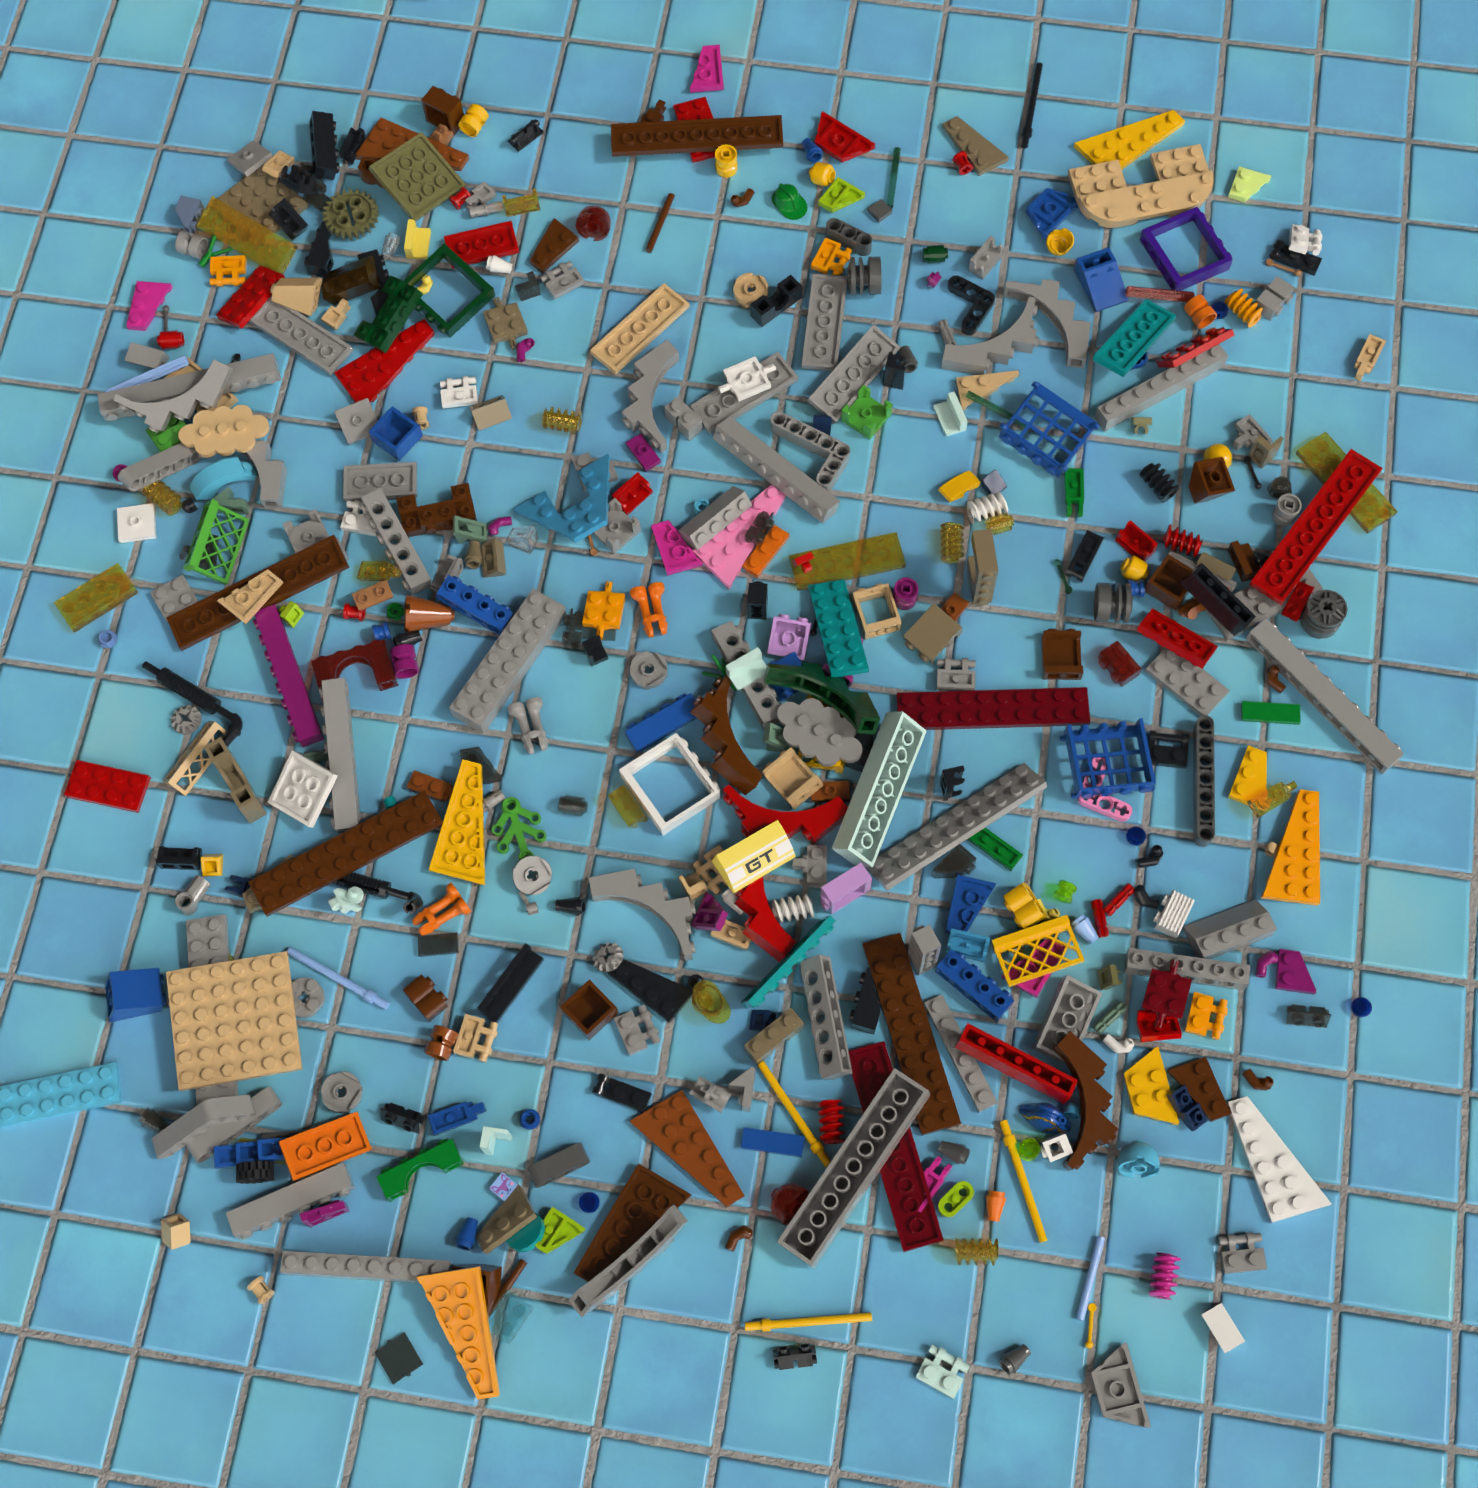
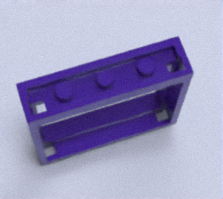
(1162, 261)

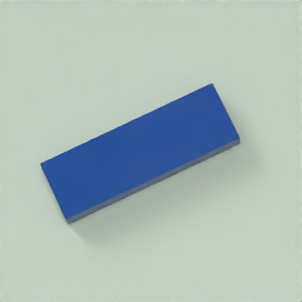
(772, 1142)

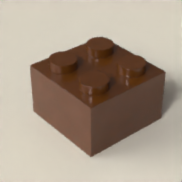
(442, 108)
(1166, 580)
(589, 1009)

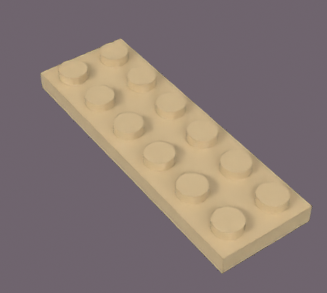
(639, 328)

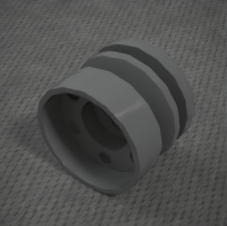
(865, 275)
(1116, 603)
(1323, 623)

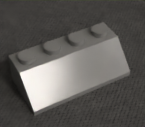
(1230, 930)

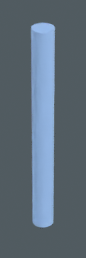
(1090, 1278)

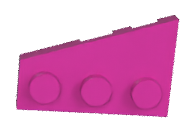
(709, 71)
(1035, 985)

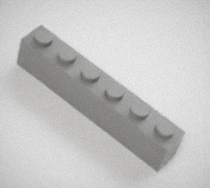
(290, 1200)

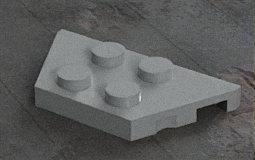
(1119, 1389)

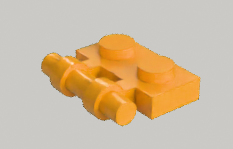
(826, 255)
(228, 266)
(1199, 1016)

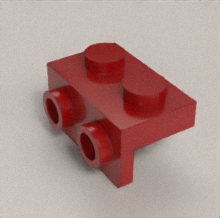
(1147, 1032)

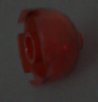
(593, 222)
(787, 1201)

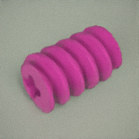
(1164, 1276)

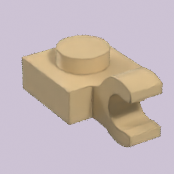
(335, 316)

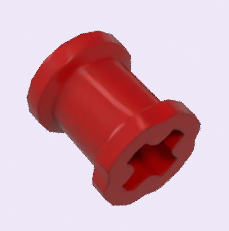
(962, 163)
(459, 198)
(352, 612)

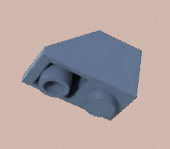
(189, 212)

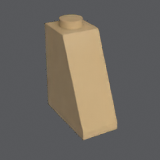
(298, 293)

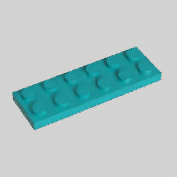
(1134, 337)
(838, 628)
(783, 968)

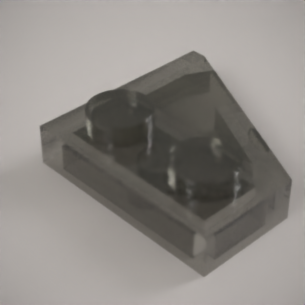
(476, 755)

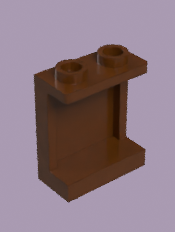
(1061, 655)

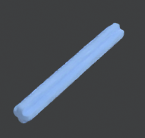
(153, 374)

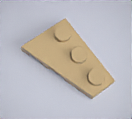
(250, 598)

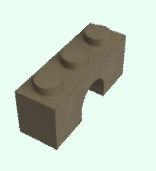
(768, 1039)

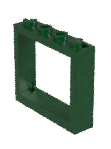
(468, 312)

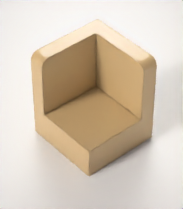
(693, 886)
(175, 1231)

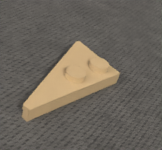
(982, 385)

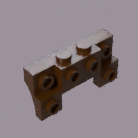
(435, 516)

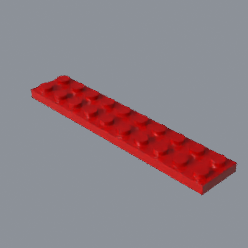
(1315, 527)

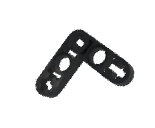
(978, 304)

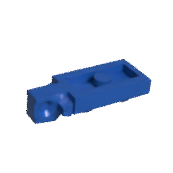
(455, 1117)

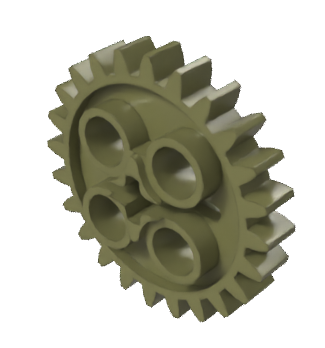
(363, 210)

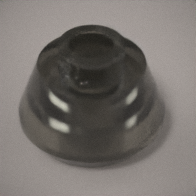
(1279, 487)

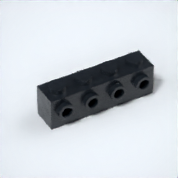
(323, 145)
(1217, 599)

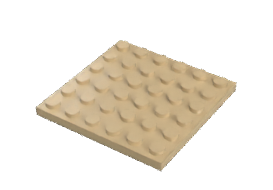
(233, 1021)

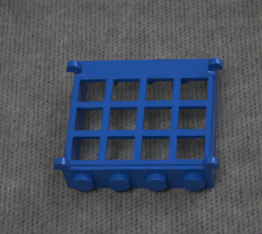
(1026, 448)
(1105, 733)

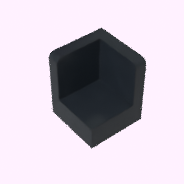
(594, 650)

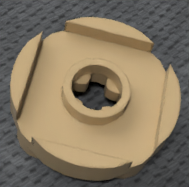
(741, 287)

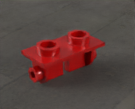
(1297, 601)

